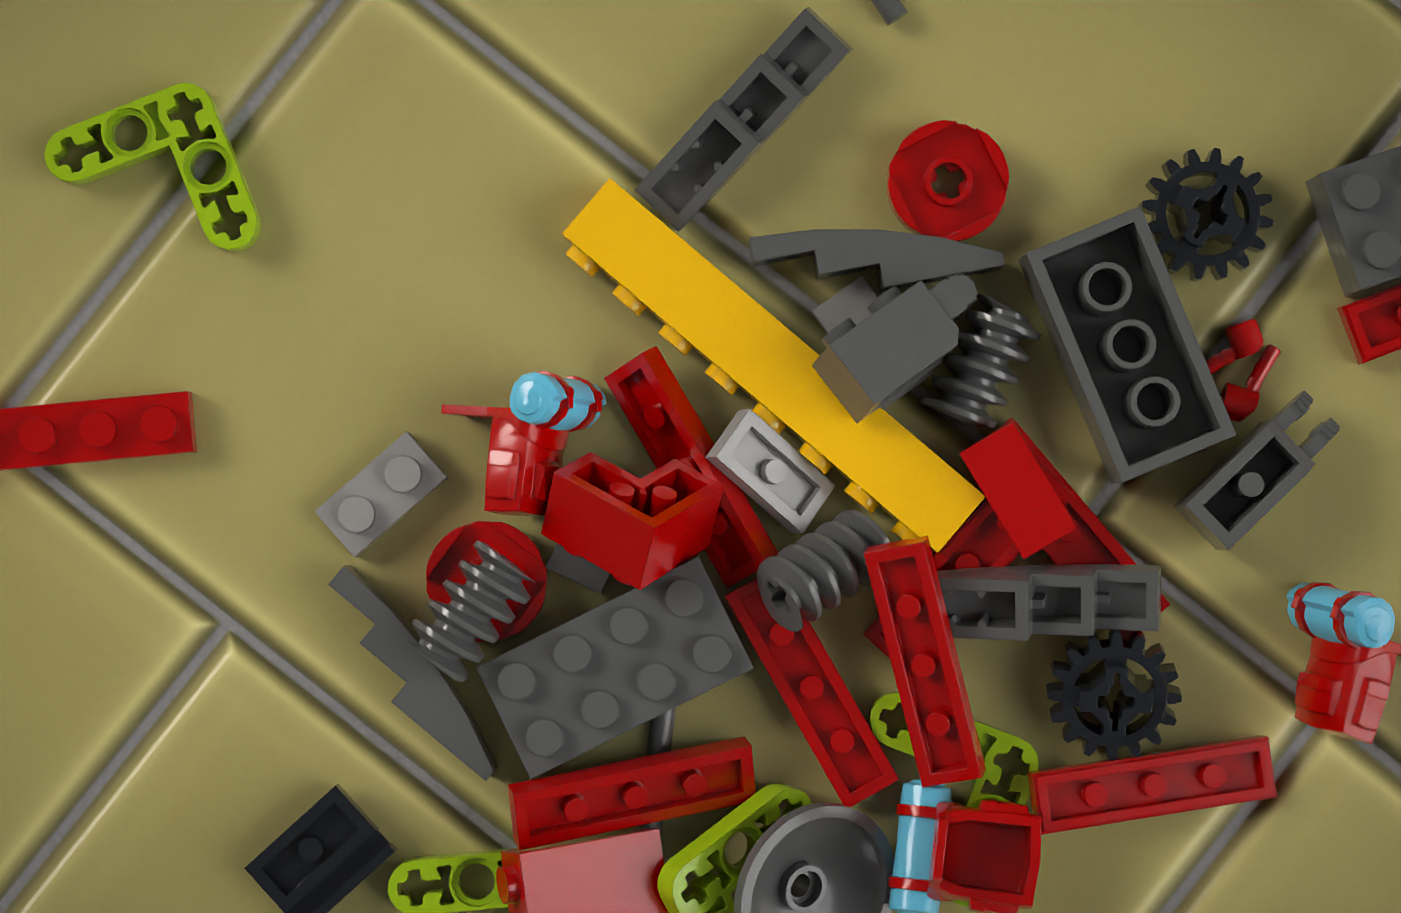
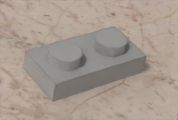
(770, 471)
(381, 494)

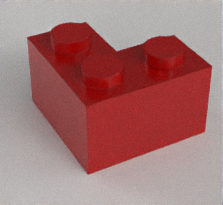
(631, 523)

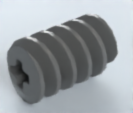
(982, 364)
(818, 569)
(471, 611)

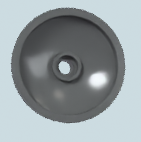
(833, 853)

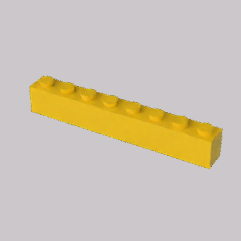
(768, 364)

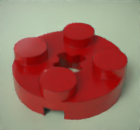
(957, 149)
(510, 543)

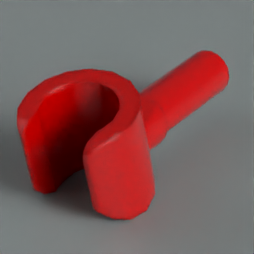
(1244, 341)
(1243, 401)

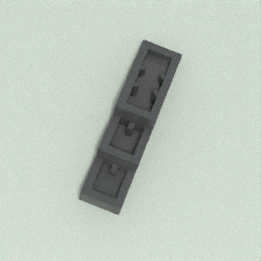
(743, 119)
(897, 256)
(1051, 600)
(429, 693)

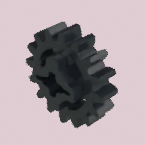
(1229, 228)
(1136, 696)

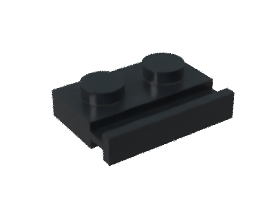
(321, 856)

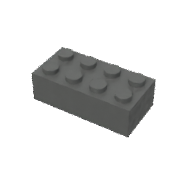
(1361, 218)
(1126, 346)
(614, 668)

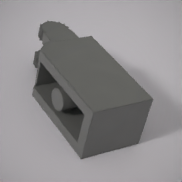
(894, 345)
(1254, 476)

